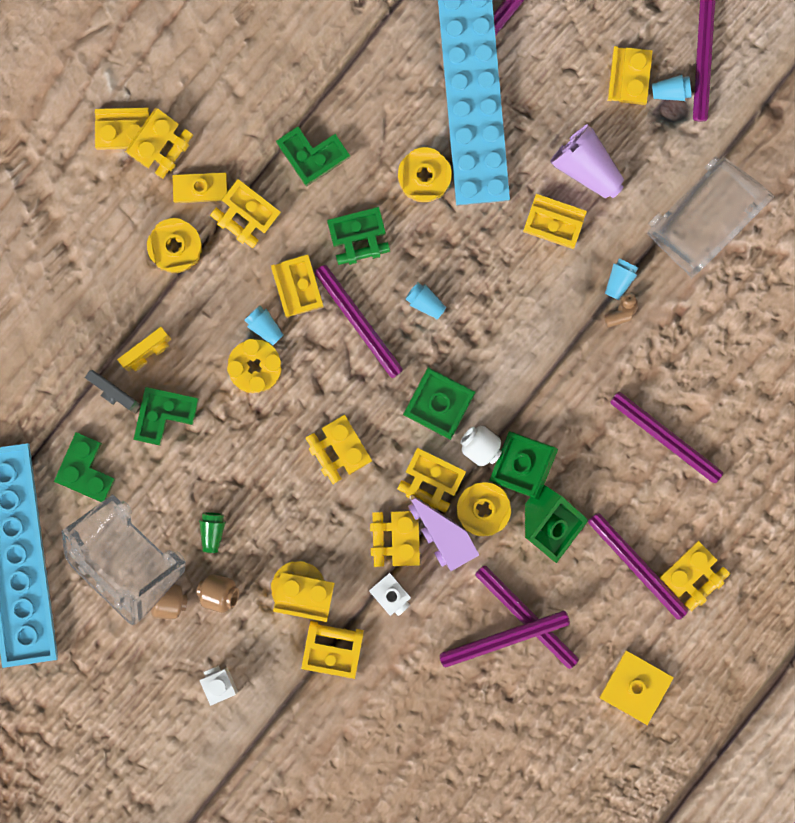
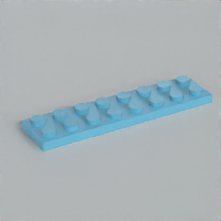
(473, 101)
(25, 601)

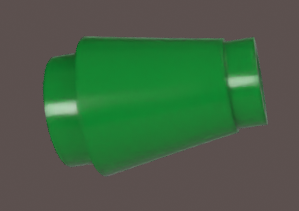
(211, 531)

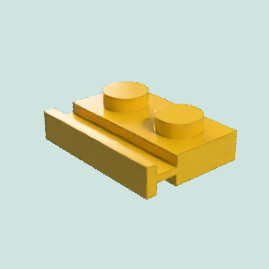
(629, 75)
(118, 126)
(554, 221)
(297, 286)
(154, 343)
(303, 597)

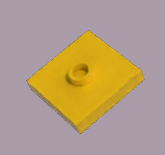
(636, 687)

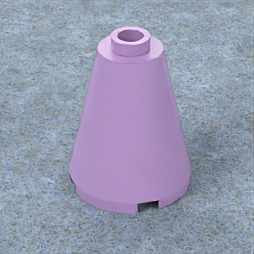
(589, 163)

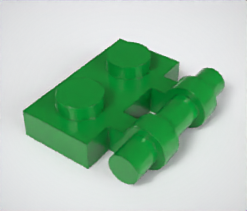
(358, 227)

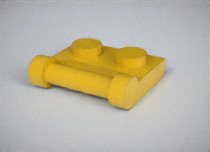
(329, 658)

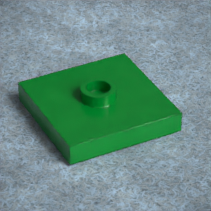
(439, 403)
(523, 465)

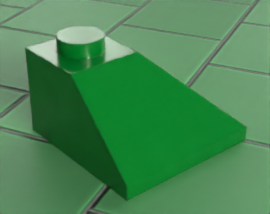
(552, 523)

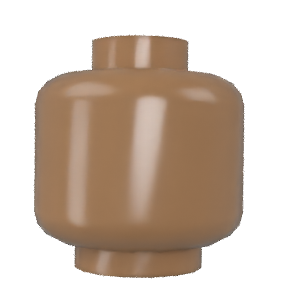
(217, 593)
(170, 604)

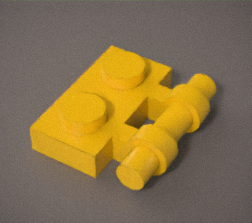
(152, 138)
(251, 207)
(346, 445)
(434, 472)
(404, 539)
(688, 570)

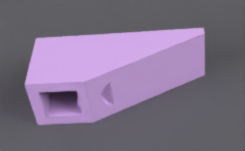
(450, 538)

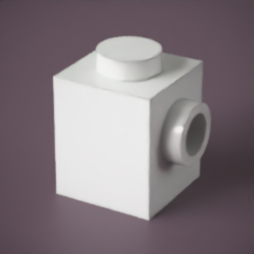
(391, 595)
(218, 685)

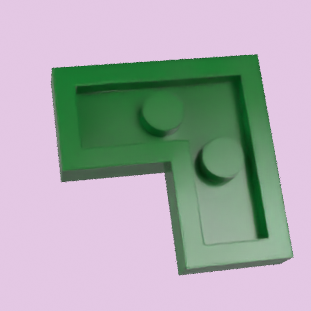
(308, 161)
(158, 408)
(77, 471)

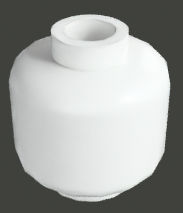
(481, 445)

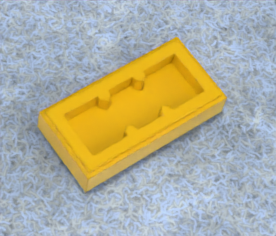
(199, 187)

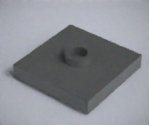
(112, 392)

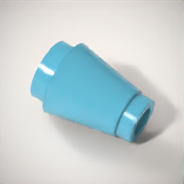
(673, 88)
(620, 278)
(425, 301)
(264, 325)

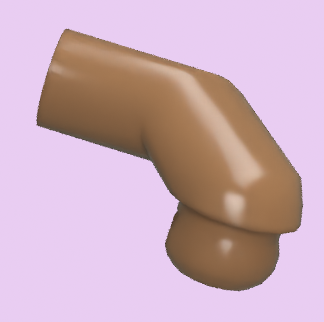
(625, 311)

